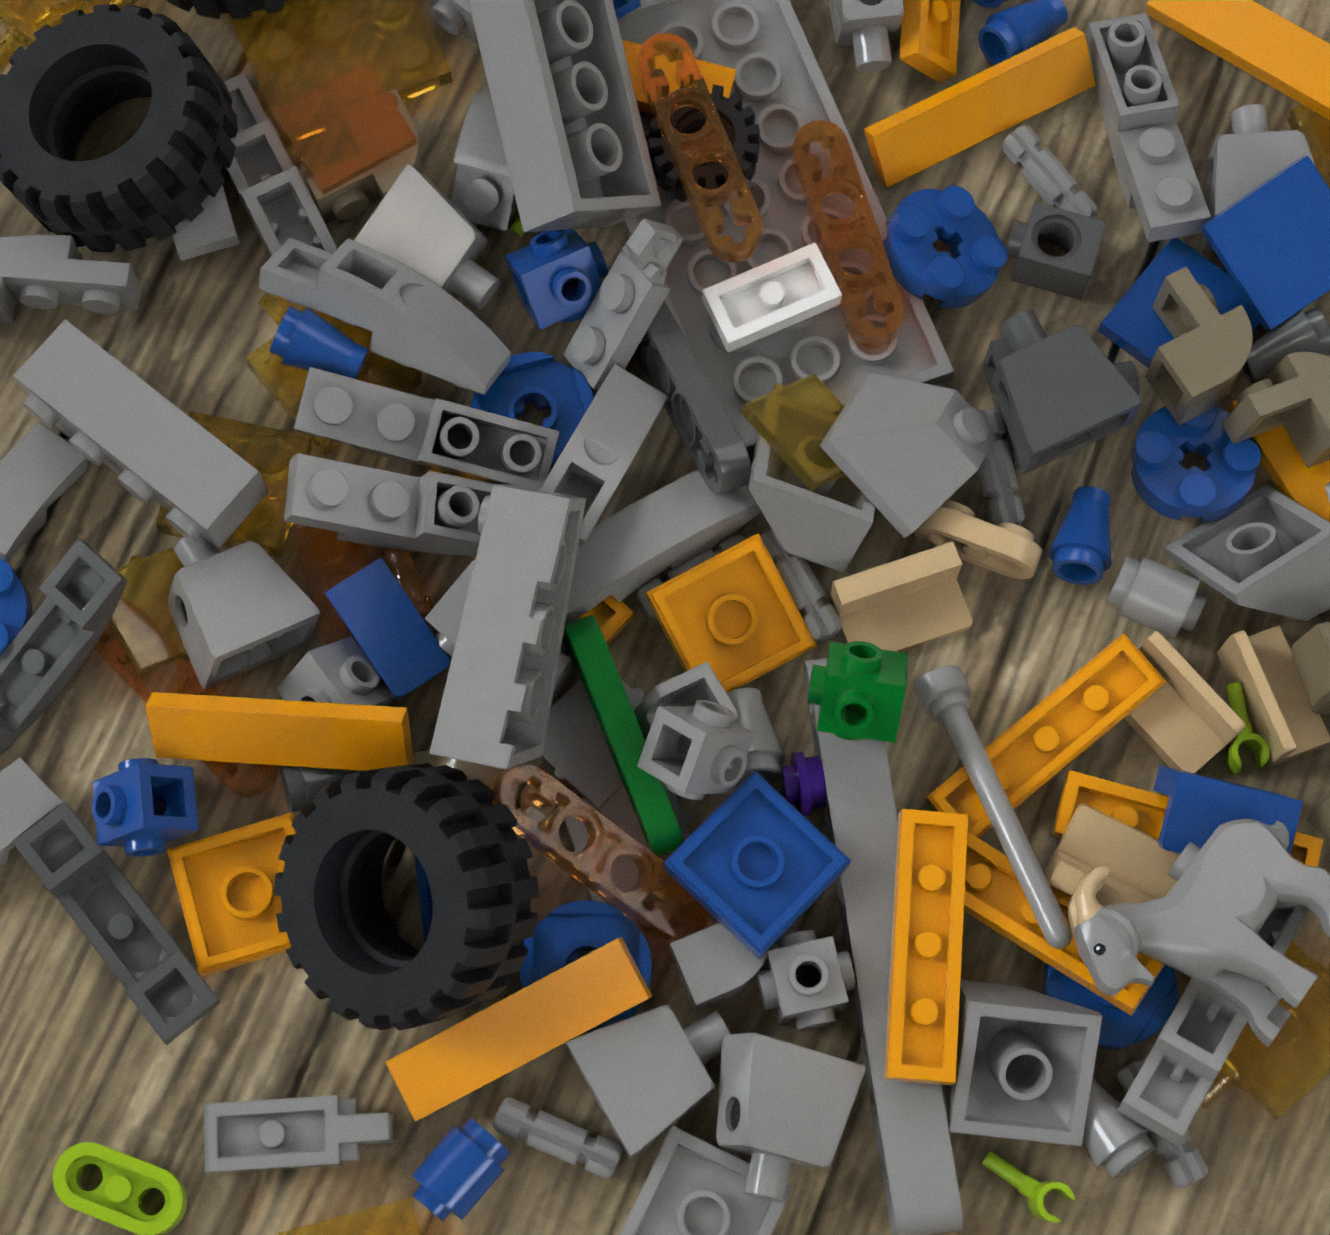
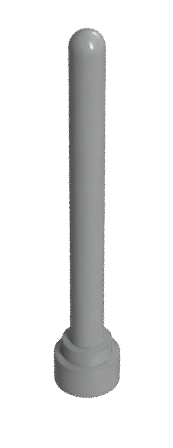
(946, 696)

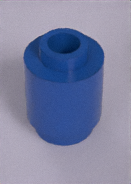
(459, 1170)

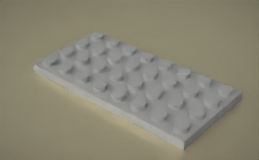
(785, 92)

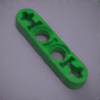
(622, 735)

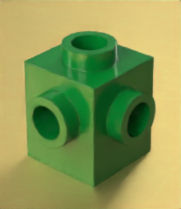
(859, 691)

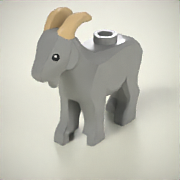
(1210, 922)

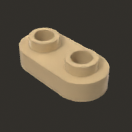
(999, 548)

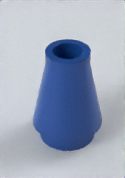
(1020, 28)
(311, 341)
(1083, 541)

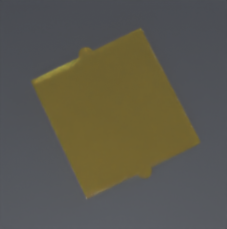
(794, 425)
(143, 612)

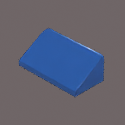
(389, 628)

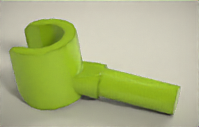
(1246, 737)
(1028, 1186)

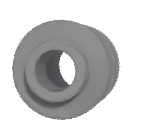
(1156, 596)

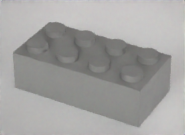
(565, 112)

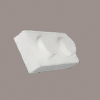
(771, 297)

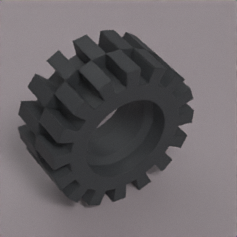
(739, 128)

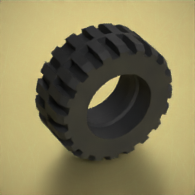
(150, 179)
(338, 909)

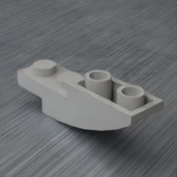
(1143, 128)
(52, 272)
(405, 311)
(425, 431)
(605, 443)
(386, 507)

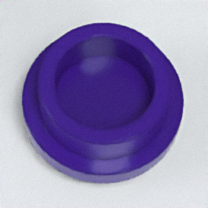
(804, 783)

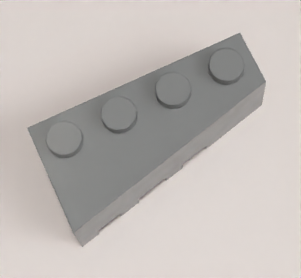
(139, 436)
(510, 628)

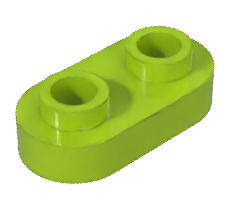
(121, 1190)

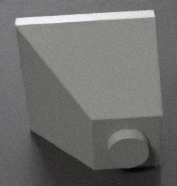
(907, 446)
(810, 524)
(1263, 555)
(1022, 1065)

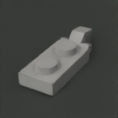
(624, 303)
(289, 1133)

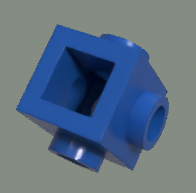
(557, 276)
(144, 806)

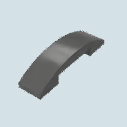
(57, 637)
(117, 922)

